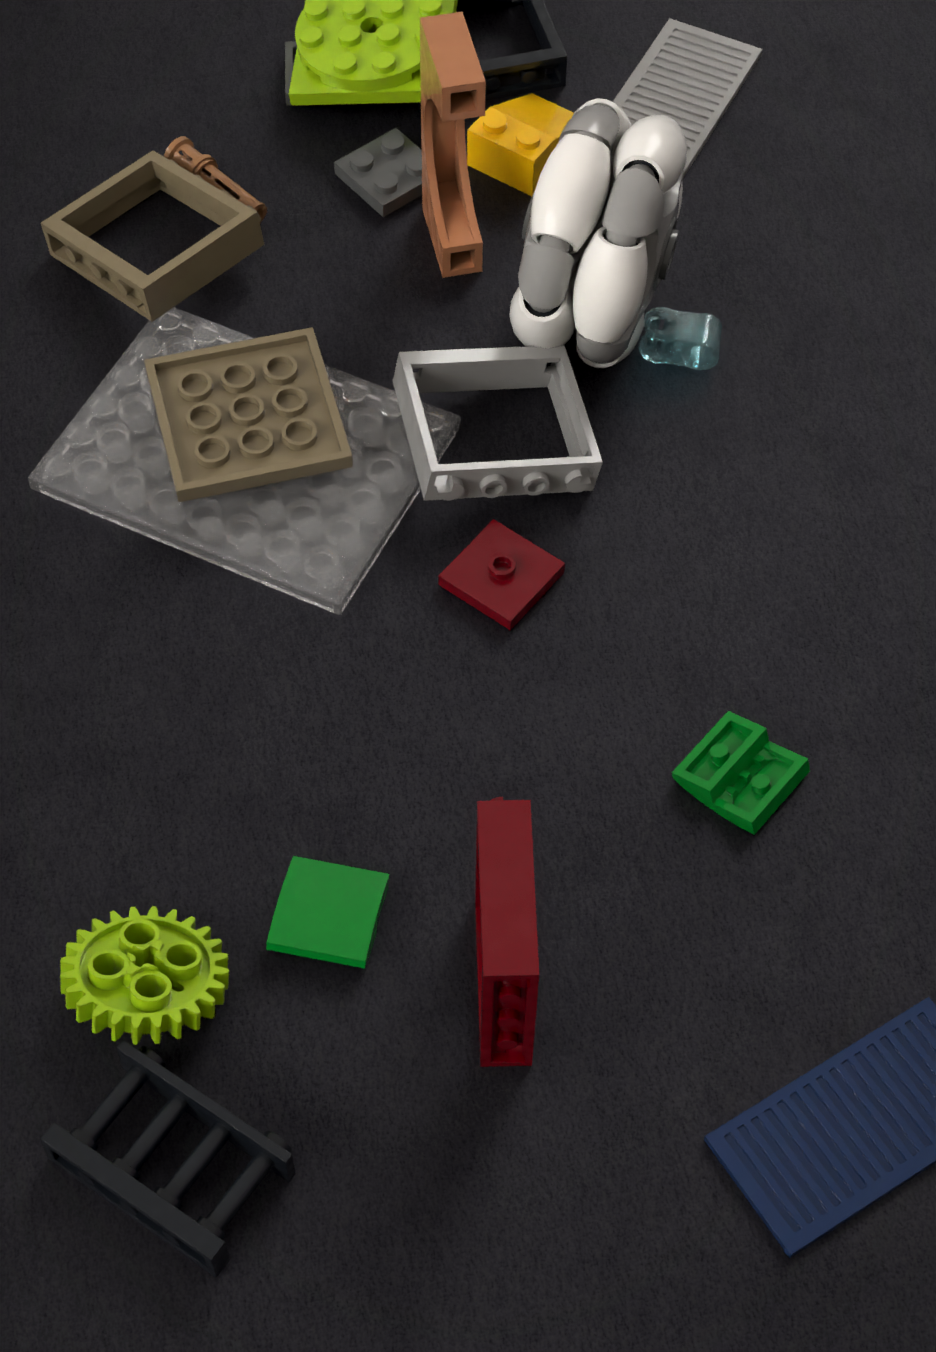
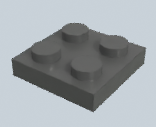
(384, 172)

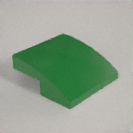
(741, 772)
(328, 912)

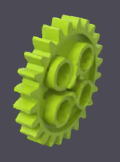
(144, 975)

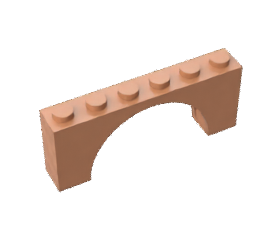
(450, 93)

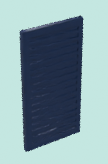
(838, 1132)

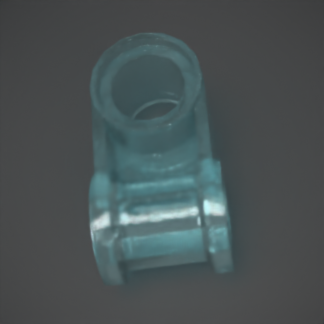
(686, 338)

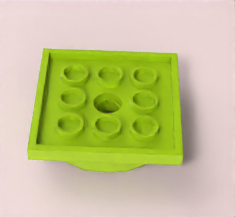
(347, 63)

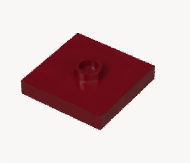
(501, 574)

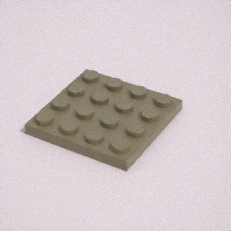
(247, 414)

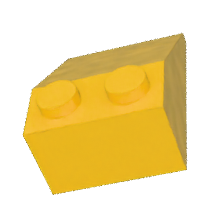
(516, 140)

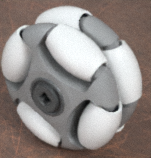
(600, 232)

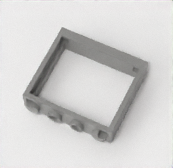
(497, 370)

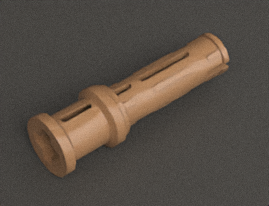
(207, 168)

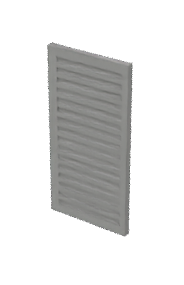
(688, 78)

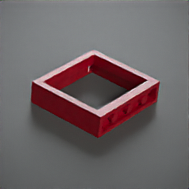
(506, 932)

